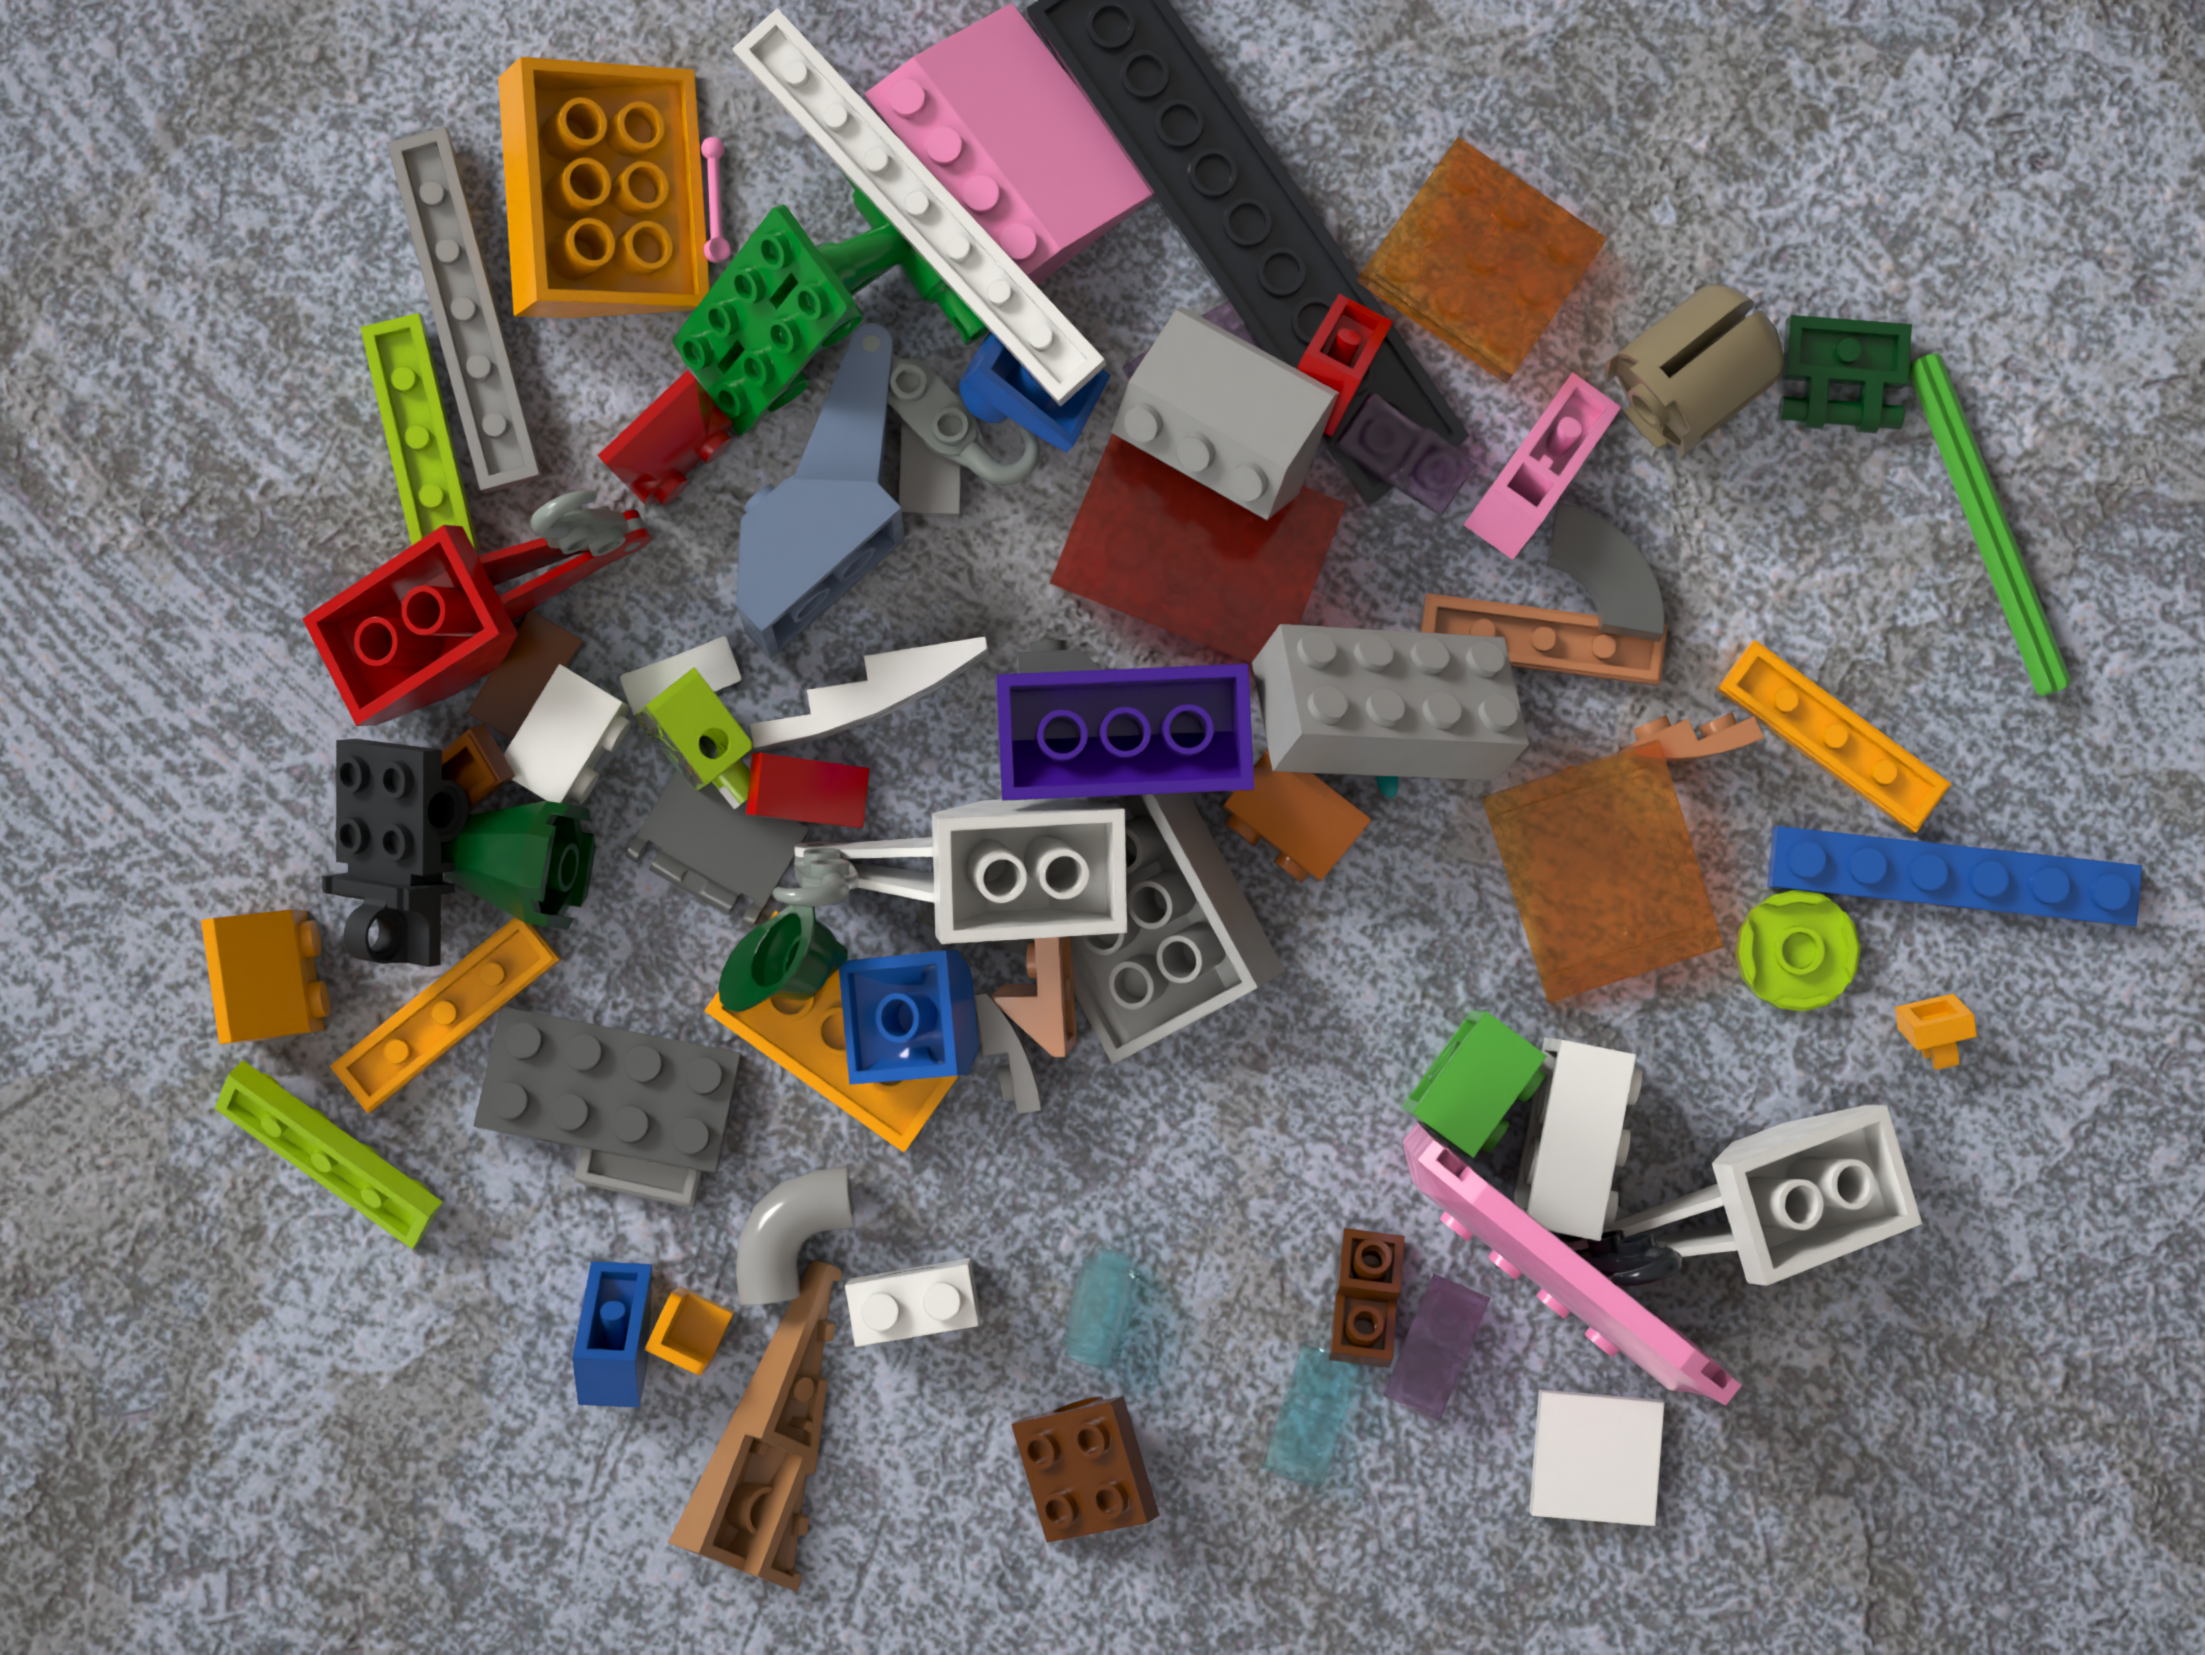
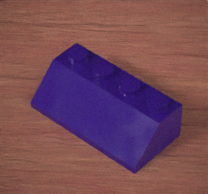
(1124, 732)

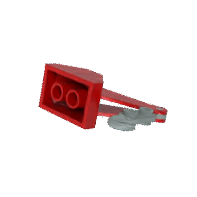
(432, 614)

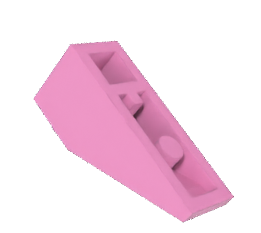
(1542, 466)

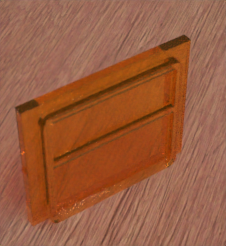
(1603, 871)

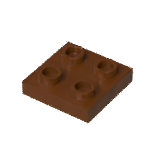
(1085, 1468)

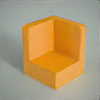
(689, 1330)

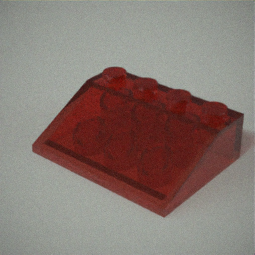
(1192, 556)

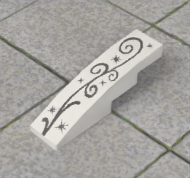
(892, 682)

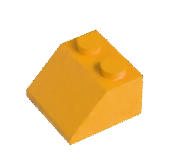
(265, 975)

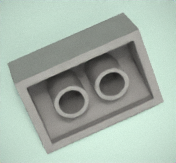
(1225, 413)

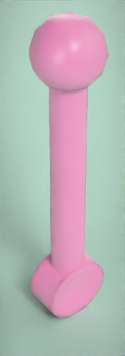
(717, 248)

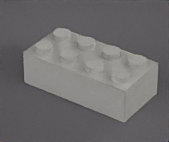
(1388, 703)

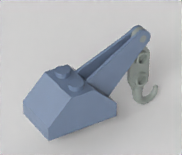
(833, 518)

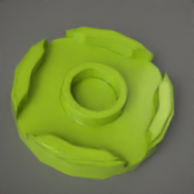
(1797, 950)

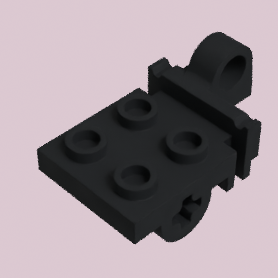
(390, 834)

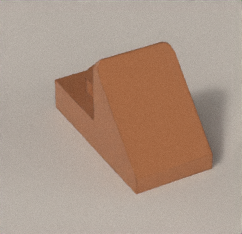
(1045, 1008)

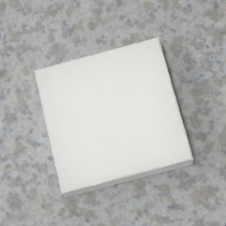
(1596, 1457)

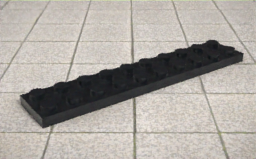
(1229, 197)

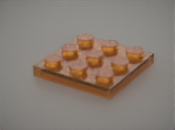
(1481, 260)

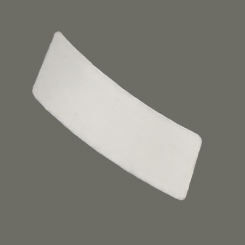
(712, 661)

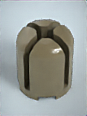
(1697, 367)

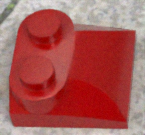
(669, 442)

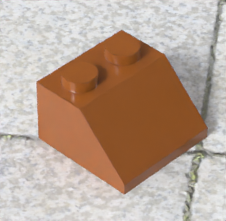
(1297, 818)

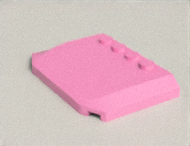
(1565, 1277)

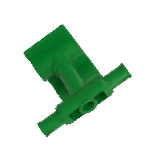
(792, 300)

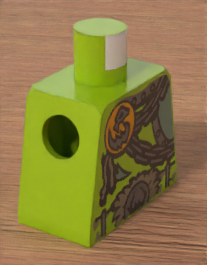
(694, 711)

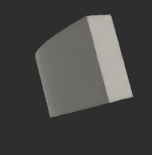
(999, 1037)

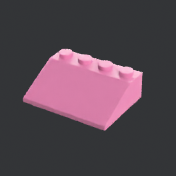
(1012, 141)

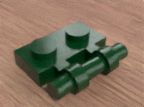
(1850, 354)

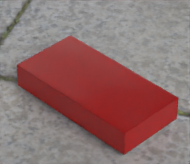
(807, 790)

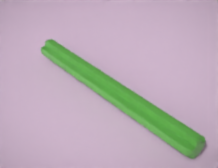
(1989, 524)

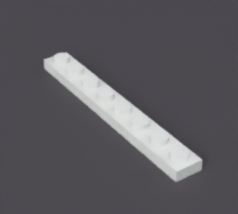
(919, 207)

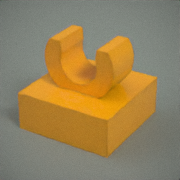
(1935, 1027)

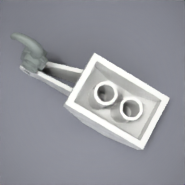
(996, 870)

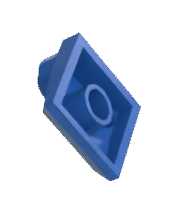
(1001, 388)
(908, 1017)

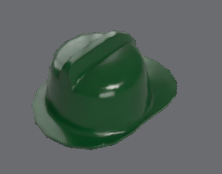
(781, 959)

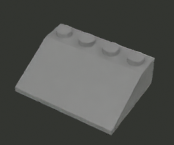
(1186, 938)

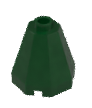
(526, 860)

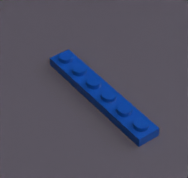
(1954, 876)

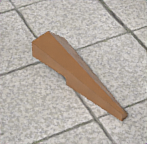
(755, 1482)

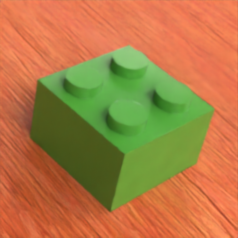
(1476, 1083)

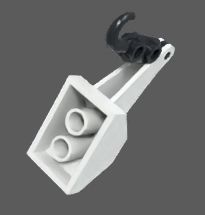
(1789, 1199)

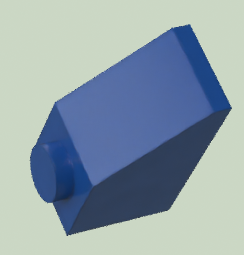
(613, 1335)

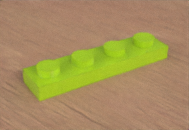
(416, 426)
(328, 1154)

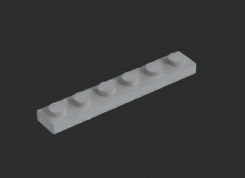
(464, 310)

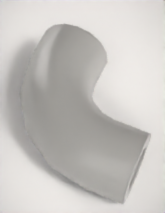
(781, 1225)

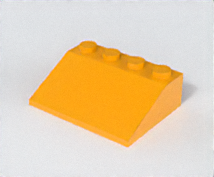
(602, 188)

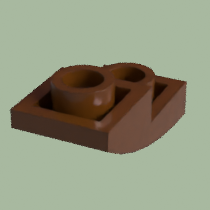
(1366, 1298)

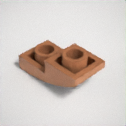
(1681, 743)

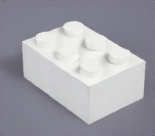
(1577, 1138)

